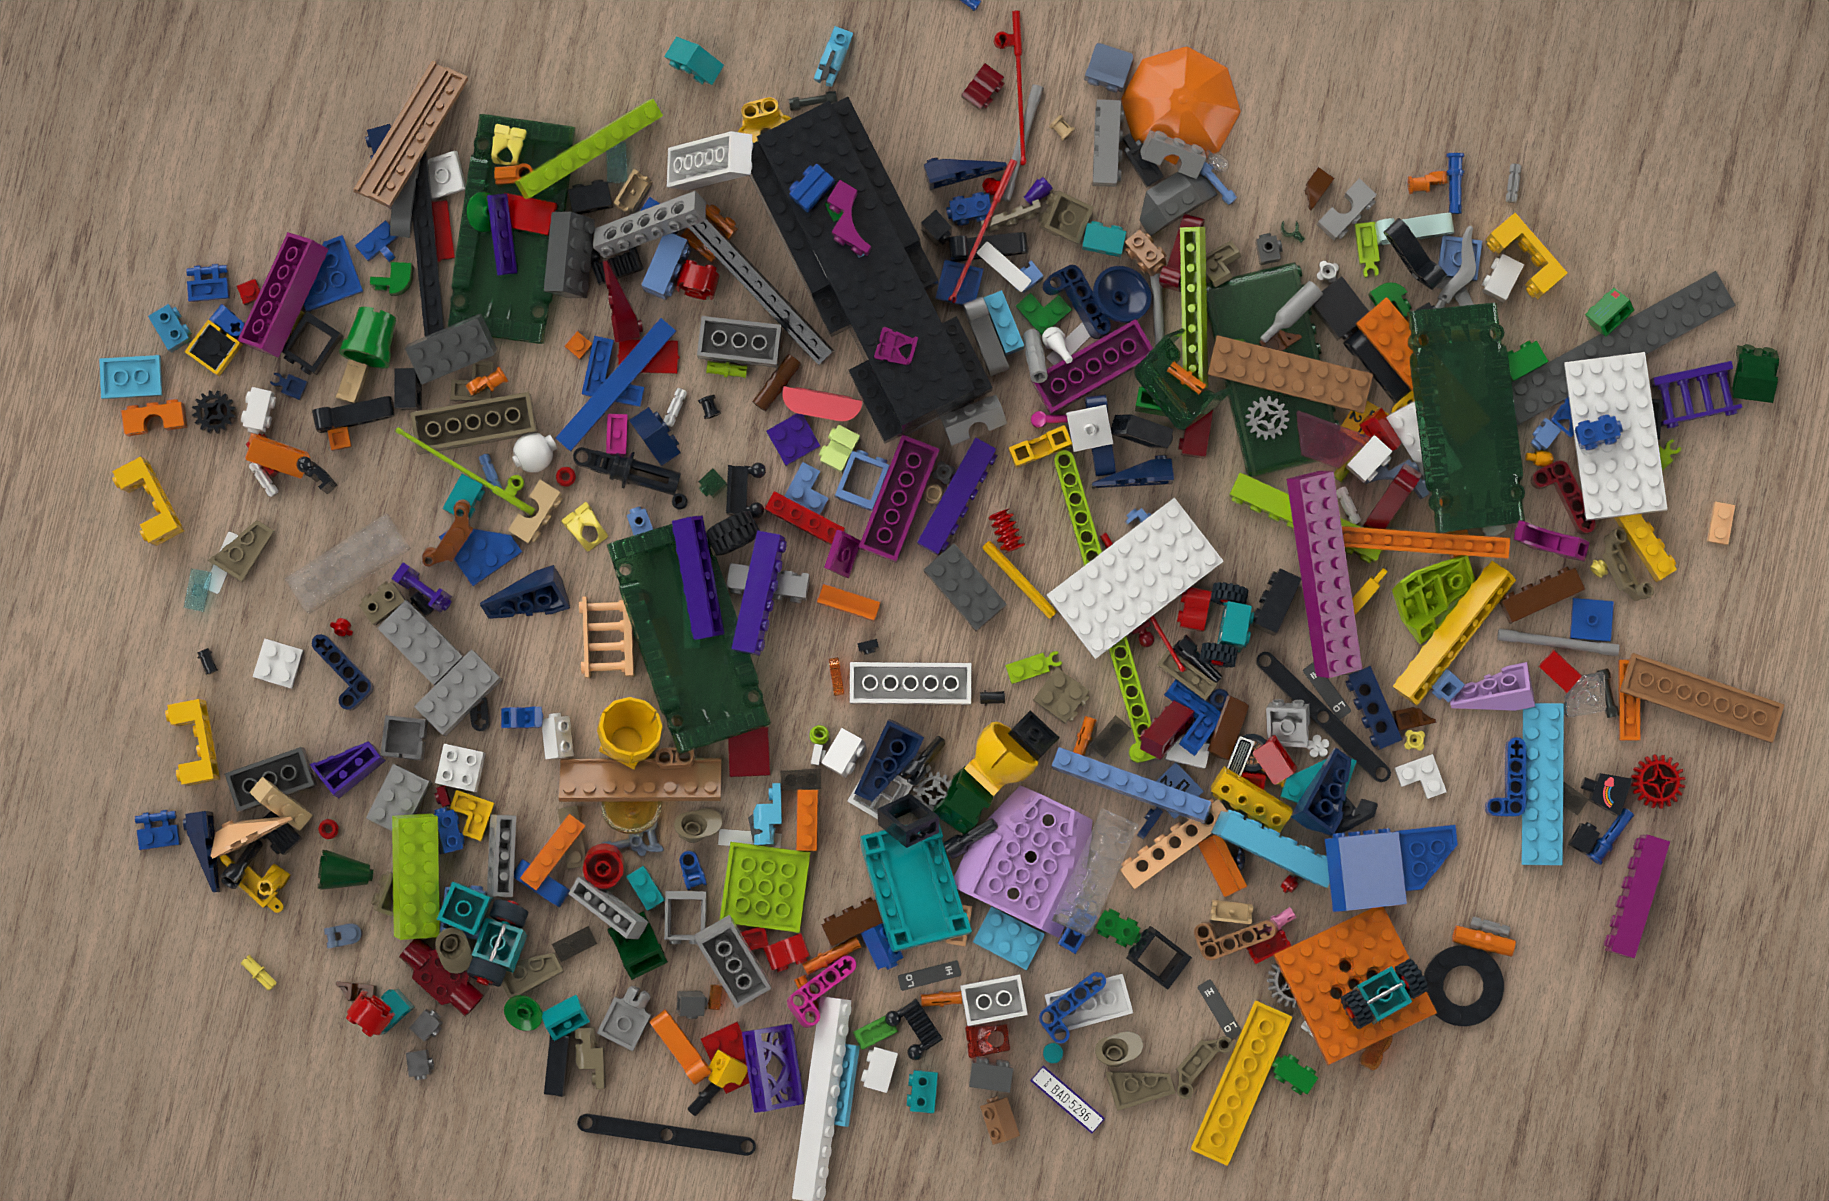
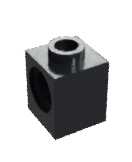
(1584, 837)

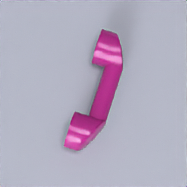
(1040, 419)

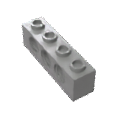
(501, 855)
(609, 908)

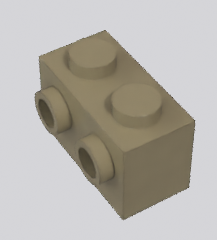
(382, 603)

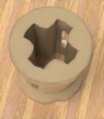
(1062, 127)

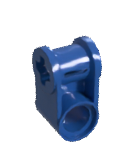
(227, 321)
(692, 871)

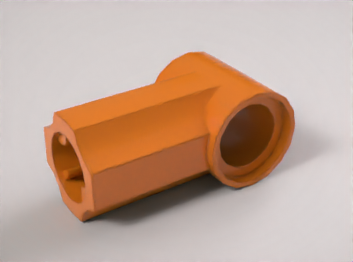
(510, 174)

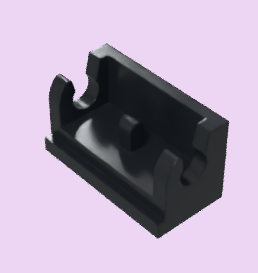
(407, 389)

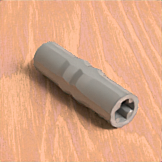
(1035, 356)

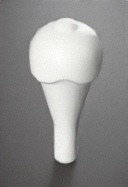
(1053, 339)

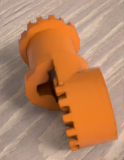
(1424, 183)
(492, 381)

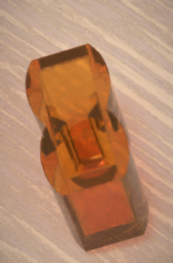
(1373, 1054)

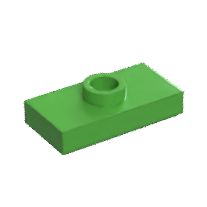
(873, 1032)

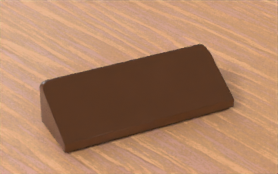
(1228, 728)

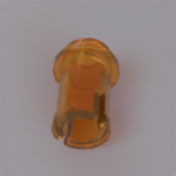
(715, 997)

